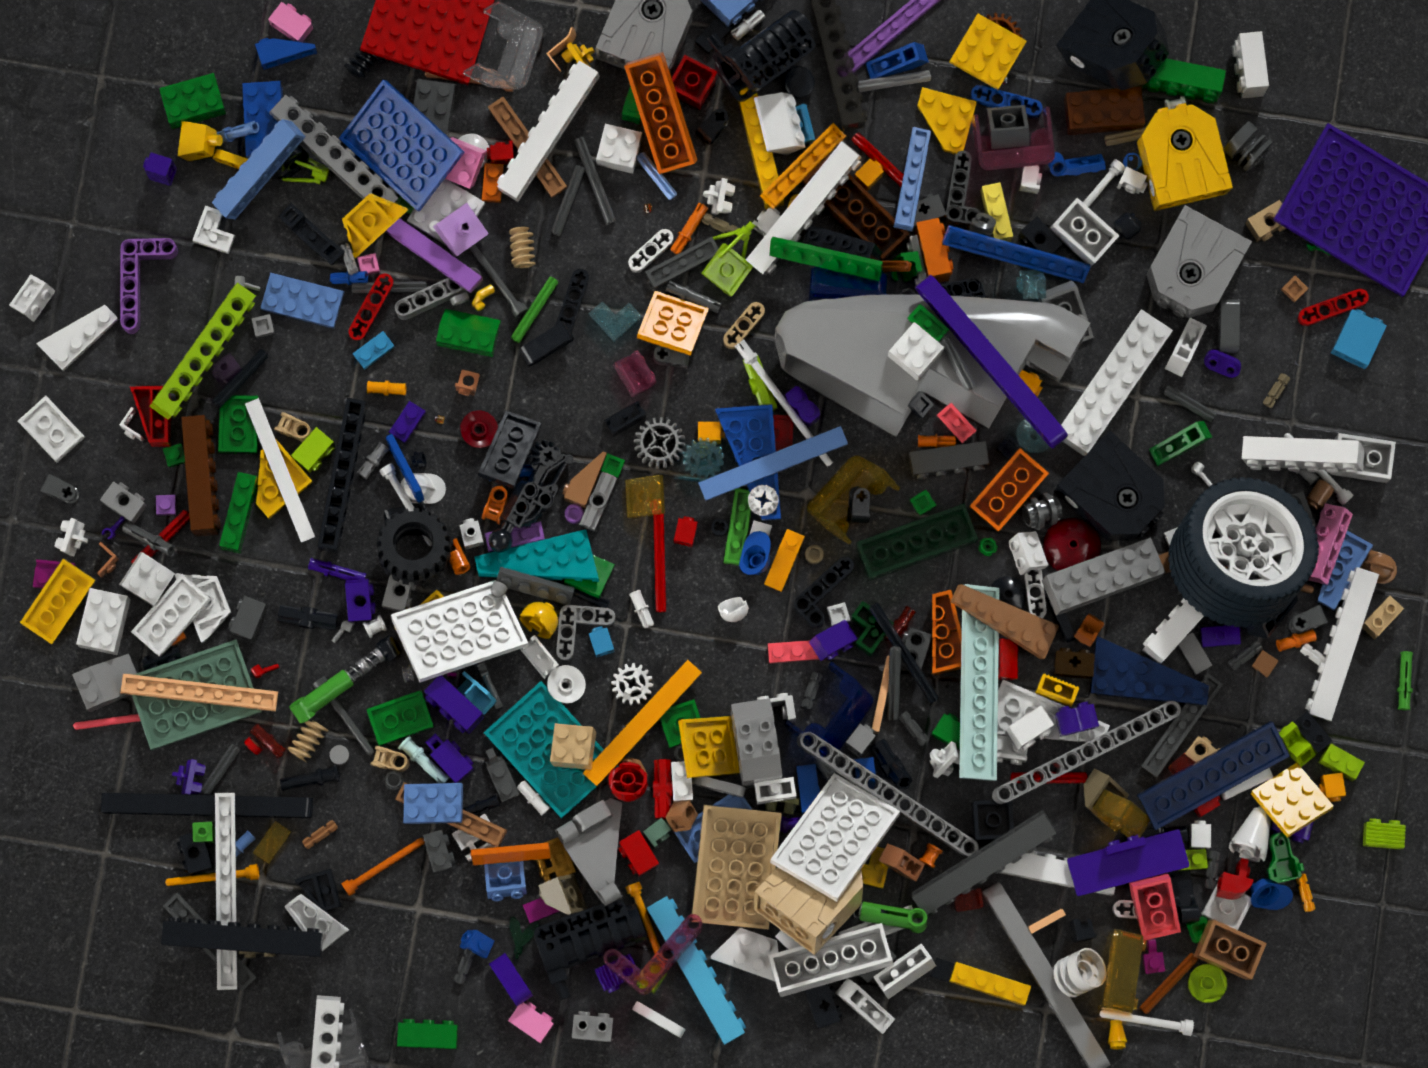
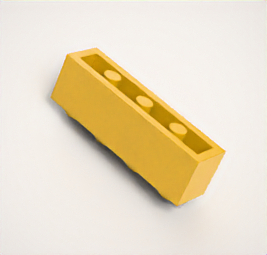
(990, 983)

